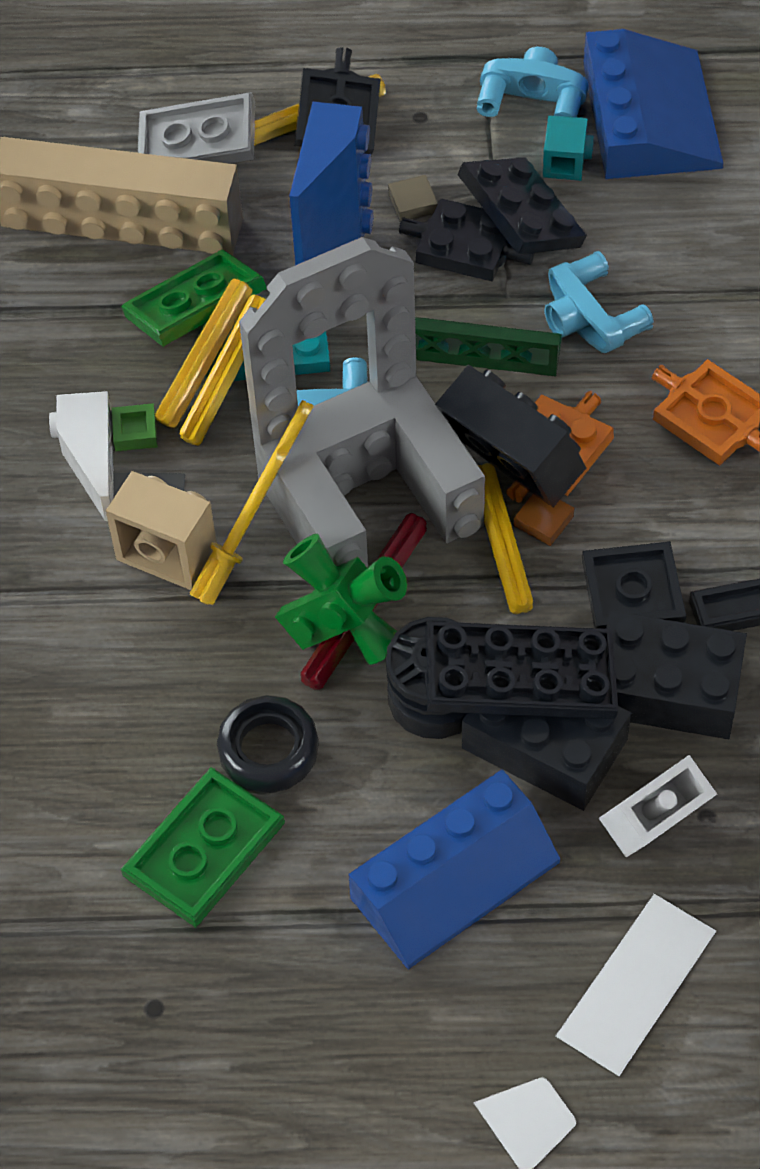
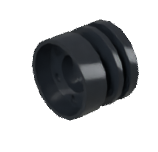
(409, 684)

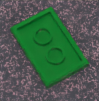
(188, 297)
(203, 846)

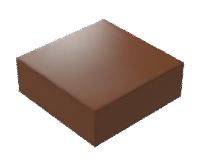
(542, 520)

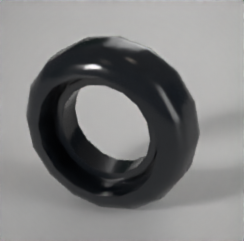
(274, 776)

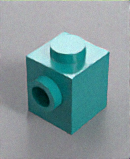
(566, 147)

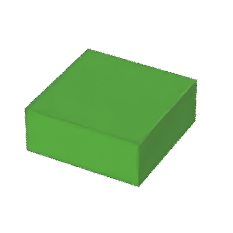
(134, 427)

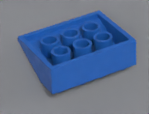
(649, 105)
(330, 181)

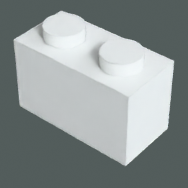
(657, 806)

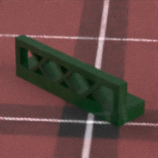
(487, 346)

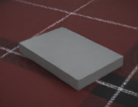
(201, 130)

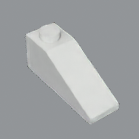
(86, 442)

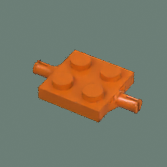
(709, 410)
(587, 432)

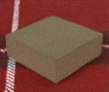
(412, 197)

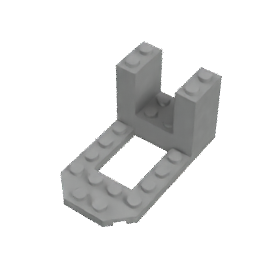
(365, 429)

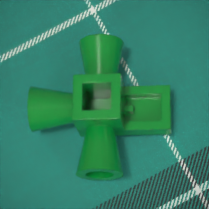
(341, 599)

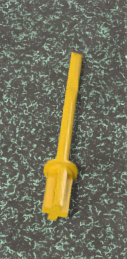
(224, 557)

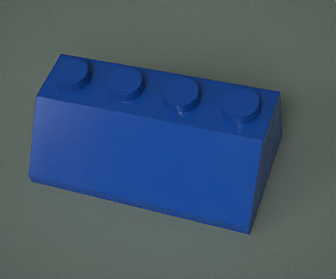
(453, 869)

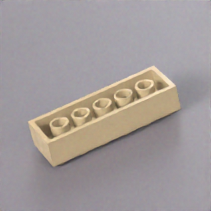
(119, 195)

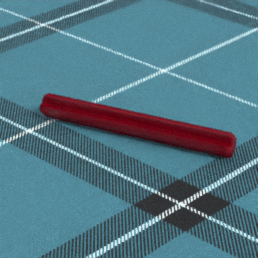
(332, 650)

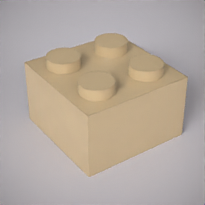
(161, 529)

